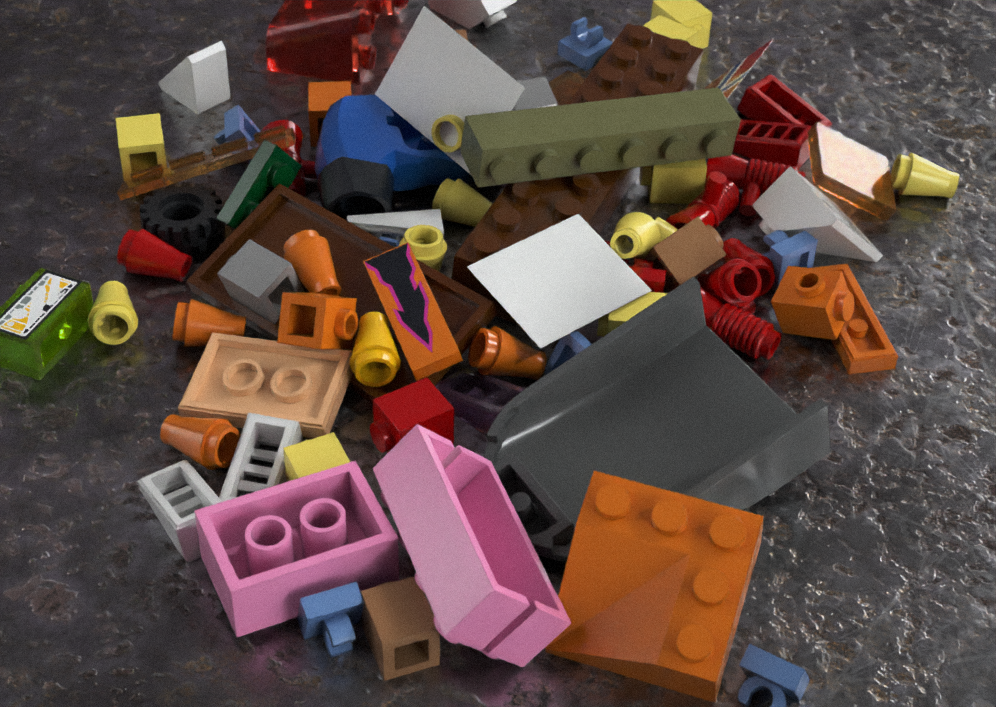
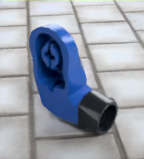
(369, 153)

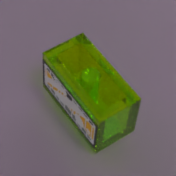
(43, 322)

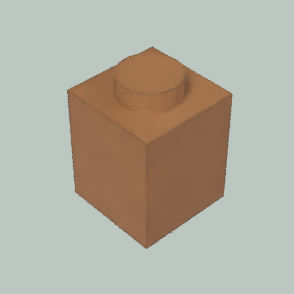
(687, 253)
(400, 628)

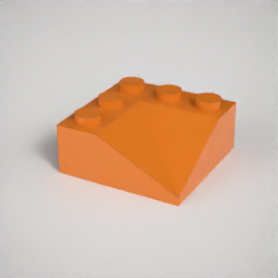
(656, 584)

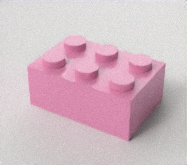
(294, 544)

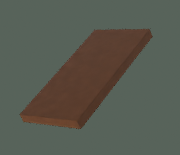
(288, 213)

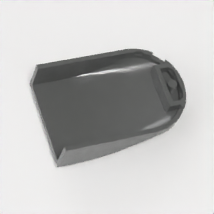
(656, 408)

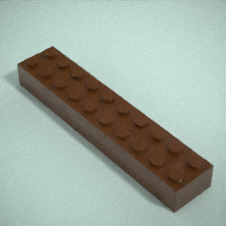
(632, 67)

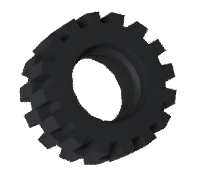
(184, 218)

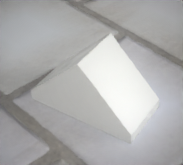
(200, 79)

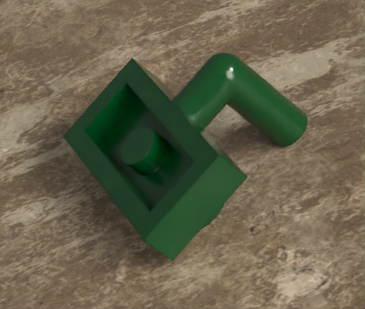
(260, 178)

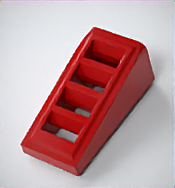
(775, 102)
(773, 142)

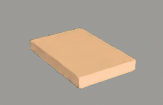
(270, 380)

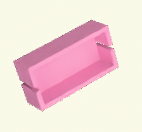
(469, 548)

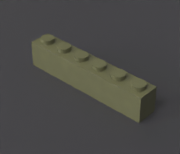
(598, 136)

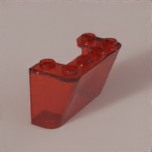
(326, 37)

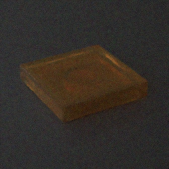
(851, 171)

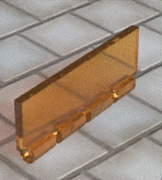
(200, 163)

